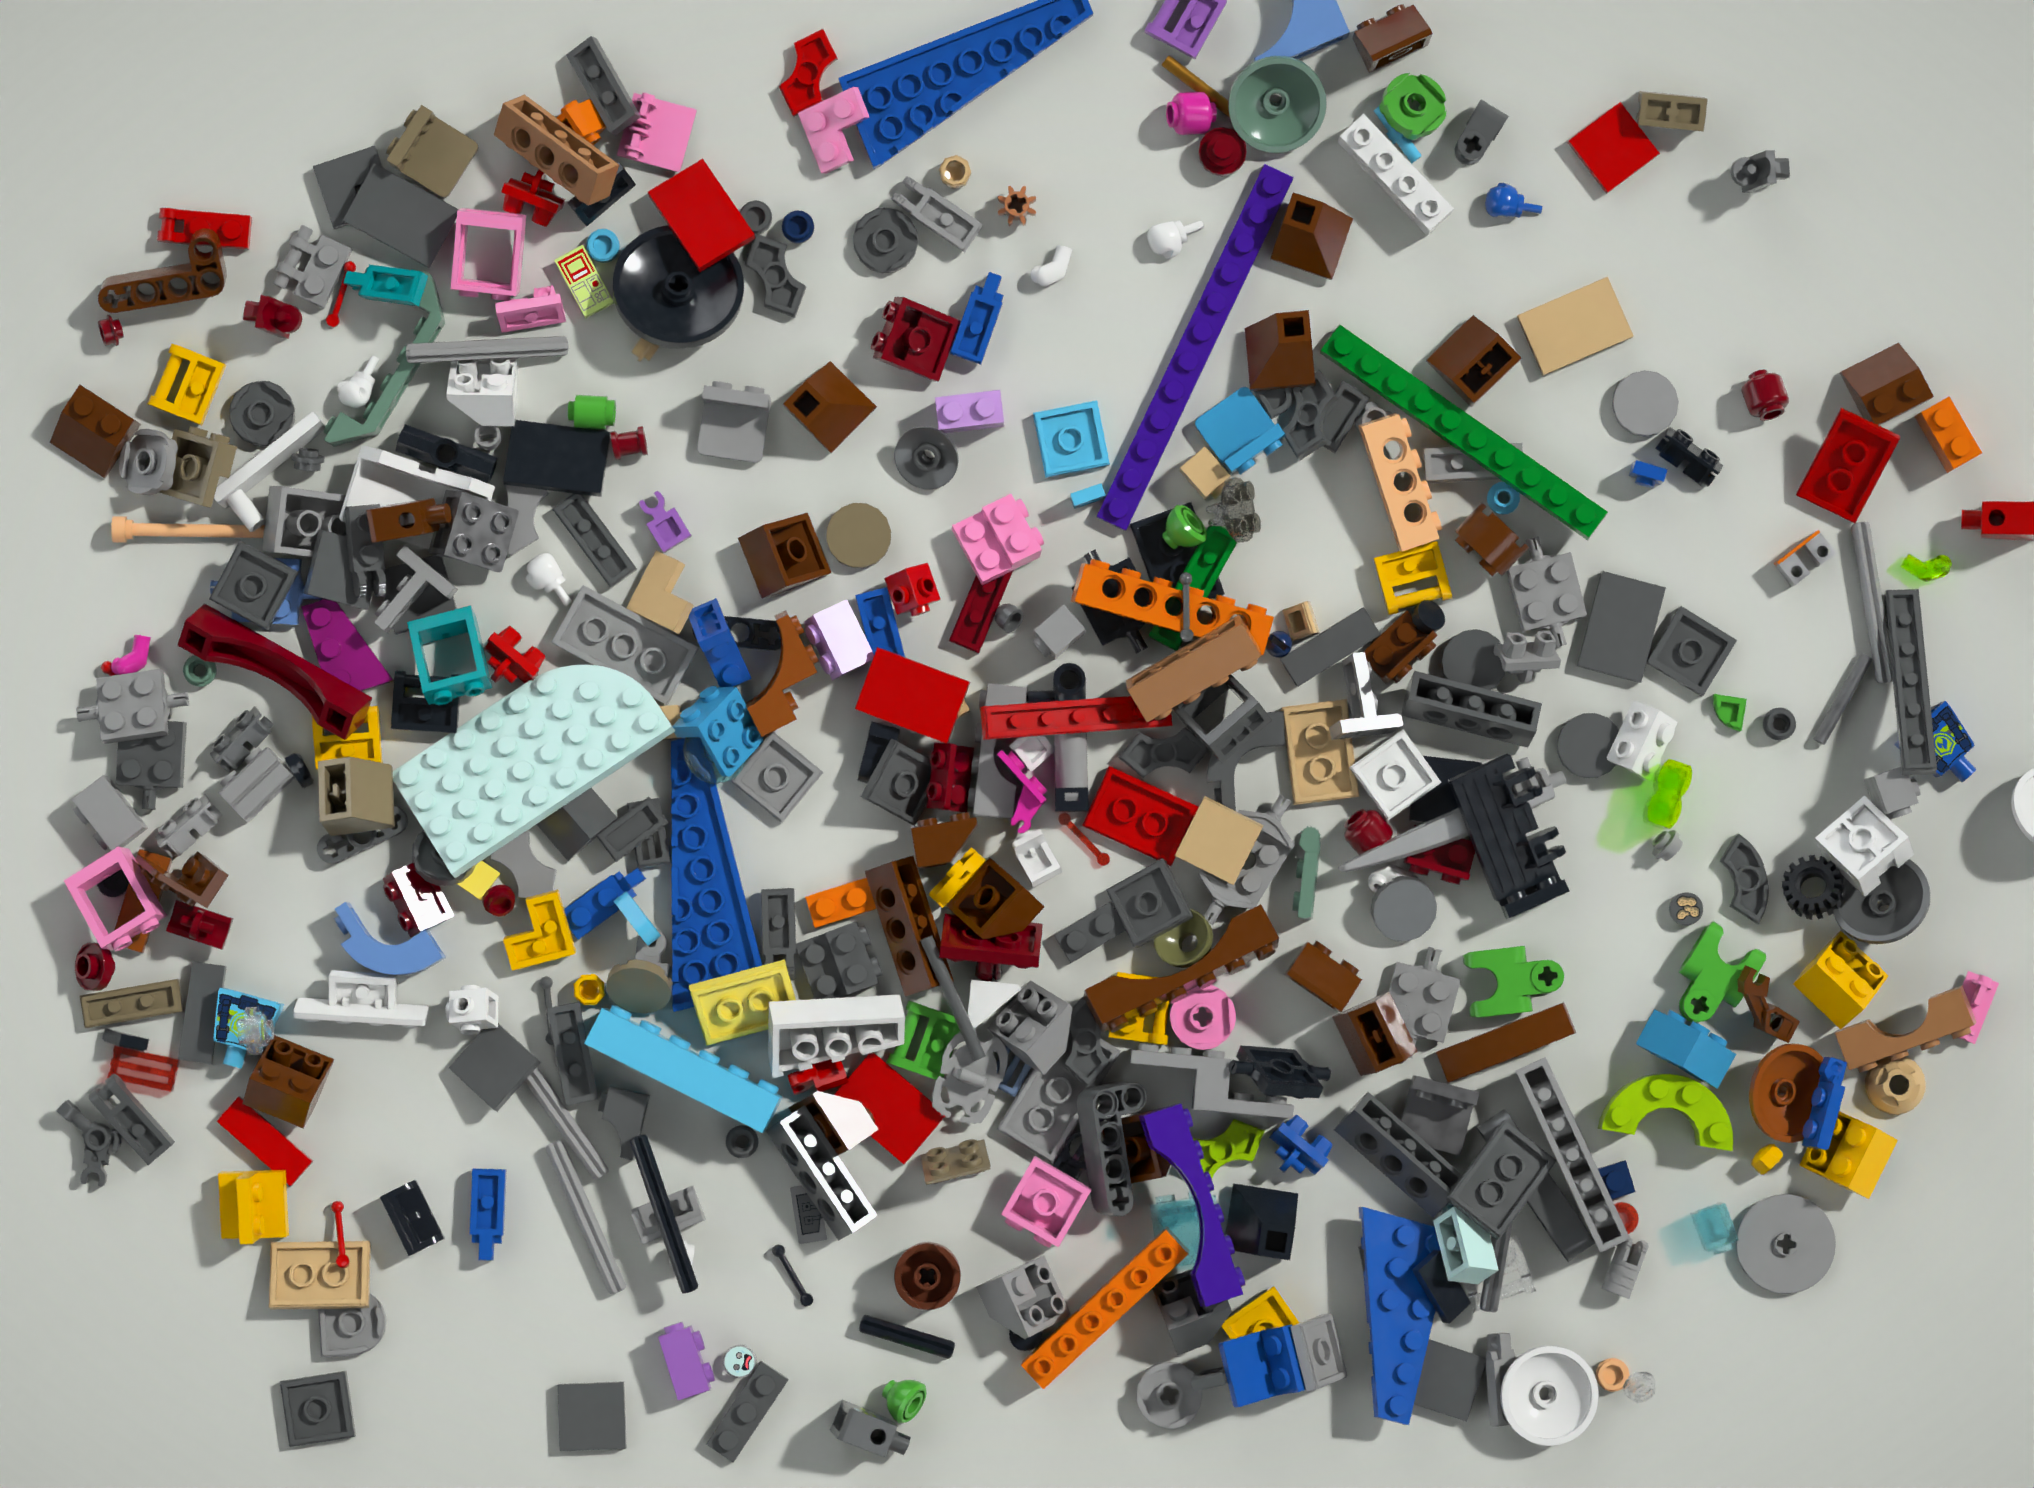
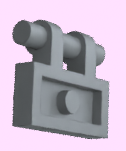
(321, 271)

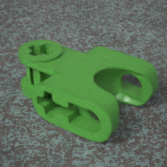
(1711, 976)
(1514, 979)

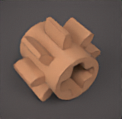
(1021, 197)

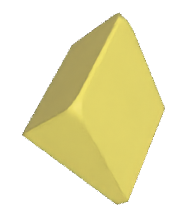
(480, 880)

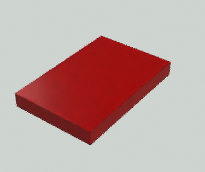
(701, 215)
(1848, 465)
(912, 695)
(1139, 815)
(899, 1108)

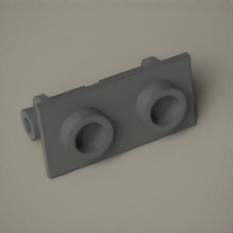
(231, 747)

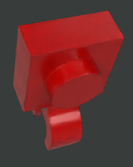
(822, 1075)

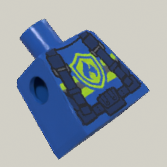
(1950, 743)

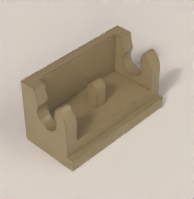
(1671, 111)

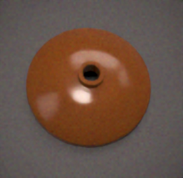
(1796, 1074)

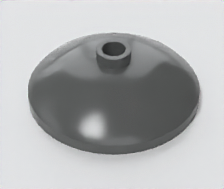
(1908, 900)

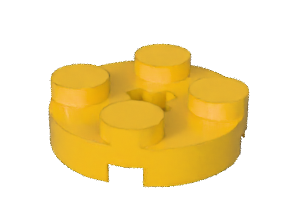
(957, 877)

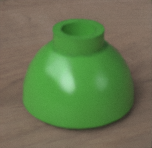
(1184, 528)
(904, 1399)

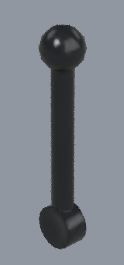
(806, 1298)

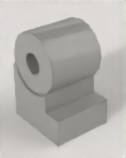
(653, 952)

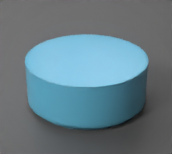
(603, 245)

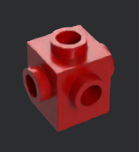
(912, 590)

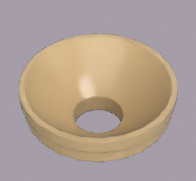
(1878, 1088)

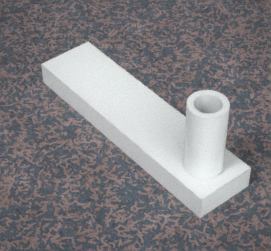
(233, 489)

